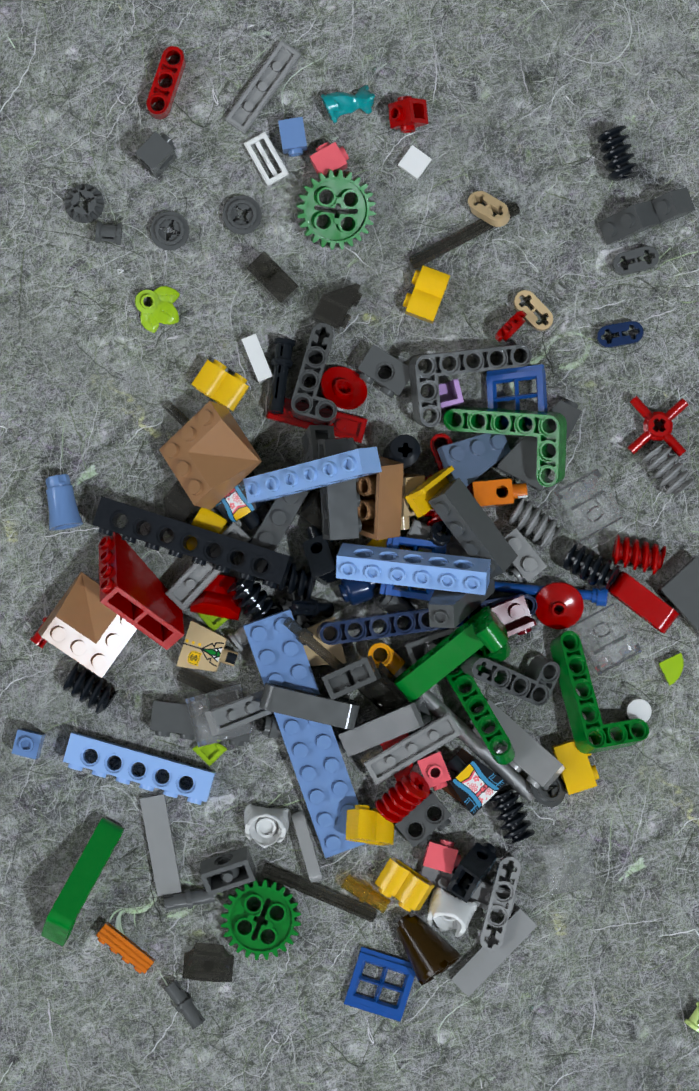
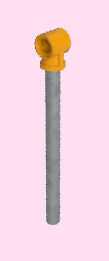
(395, 663)

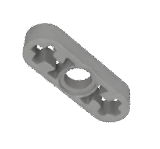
(307, 846)

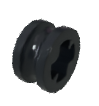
(440, 540)

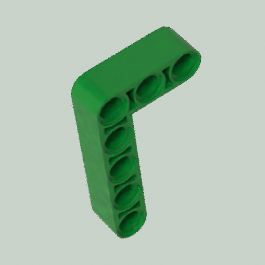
(517, 426)
(479, 630)
(587, 702)
(486, 717)
(81, 882)

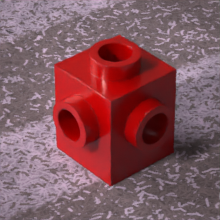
(407, 114)

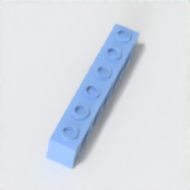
(312, 475)
(413, 568)
(201, 777)

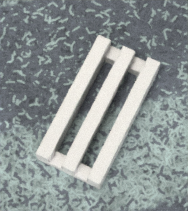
(276, 177)

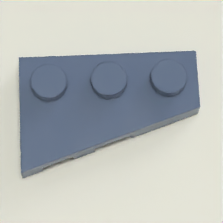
(473, 456)

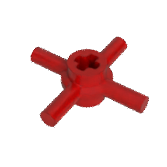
(648, 424)

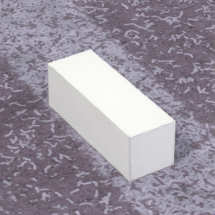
(257, 358)

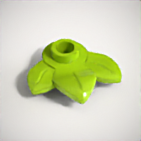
(161, 308)

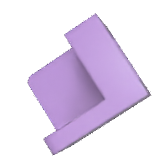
(450, 394)

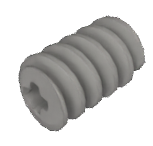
(668, 470)
(534, 523)

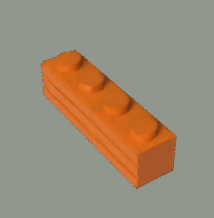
(125, 947)

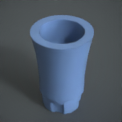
(61, 503)

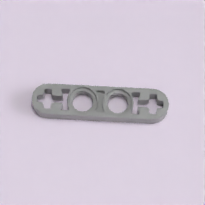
(500, 903)

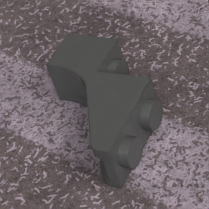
(646, 215)

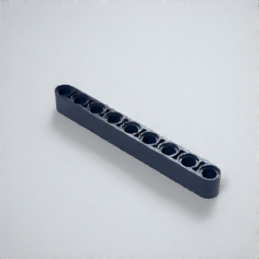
(390, 622)

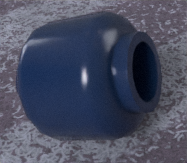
(356, 591)

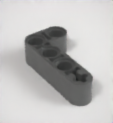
(314, 372)
(525, 685)
(310, 706)

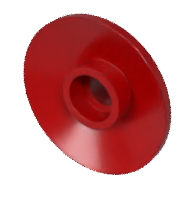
(343, 387)
(559, 594)

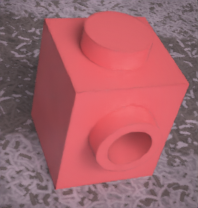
(329, 157)
(434, 770)
(441, 856)

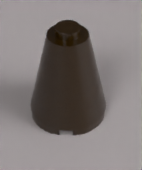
(425, 948)

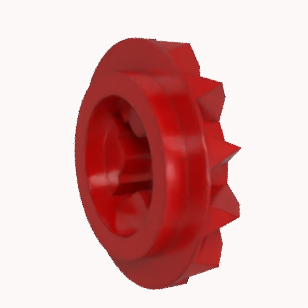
(511, 326)

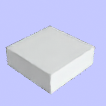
(414, 162)

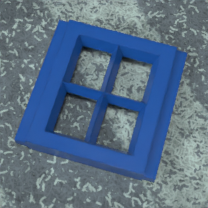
(514, 375)
(395, 543)
(374, 1005)

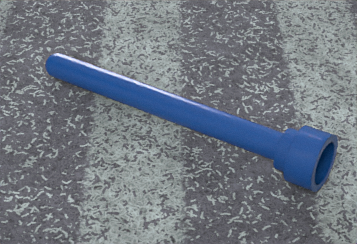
(595, 595)

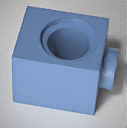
(293, 136)
(28, 743)

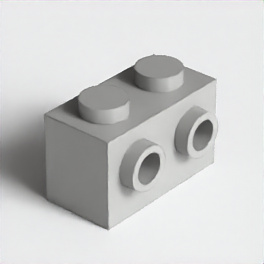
(527, 563)

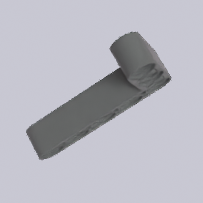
(458, 366)

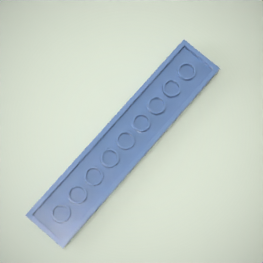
(308, 743)

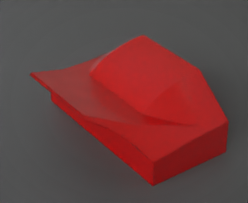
(216, 600)

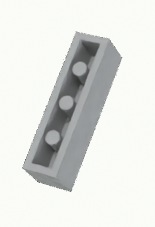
(529, 754)

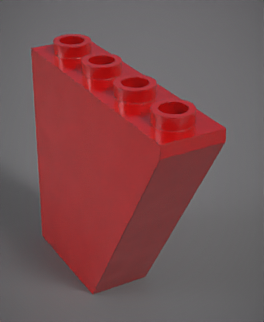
(136, 592)

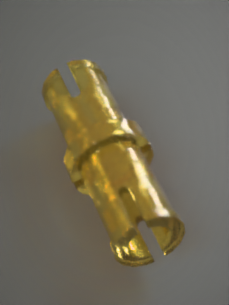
(365, 893)

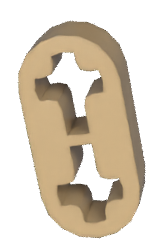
(491, 205)
(537, 306)

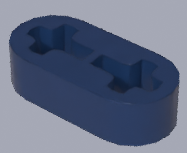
(620, 340)

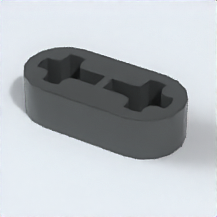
(634, 255)

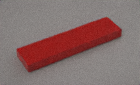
(344, 425)

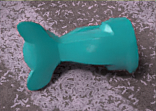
(344, 103)

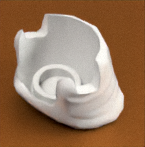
(266, 824)
(450, 912)

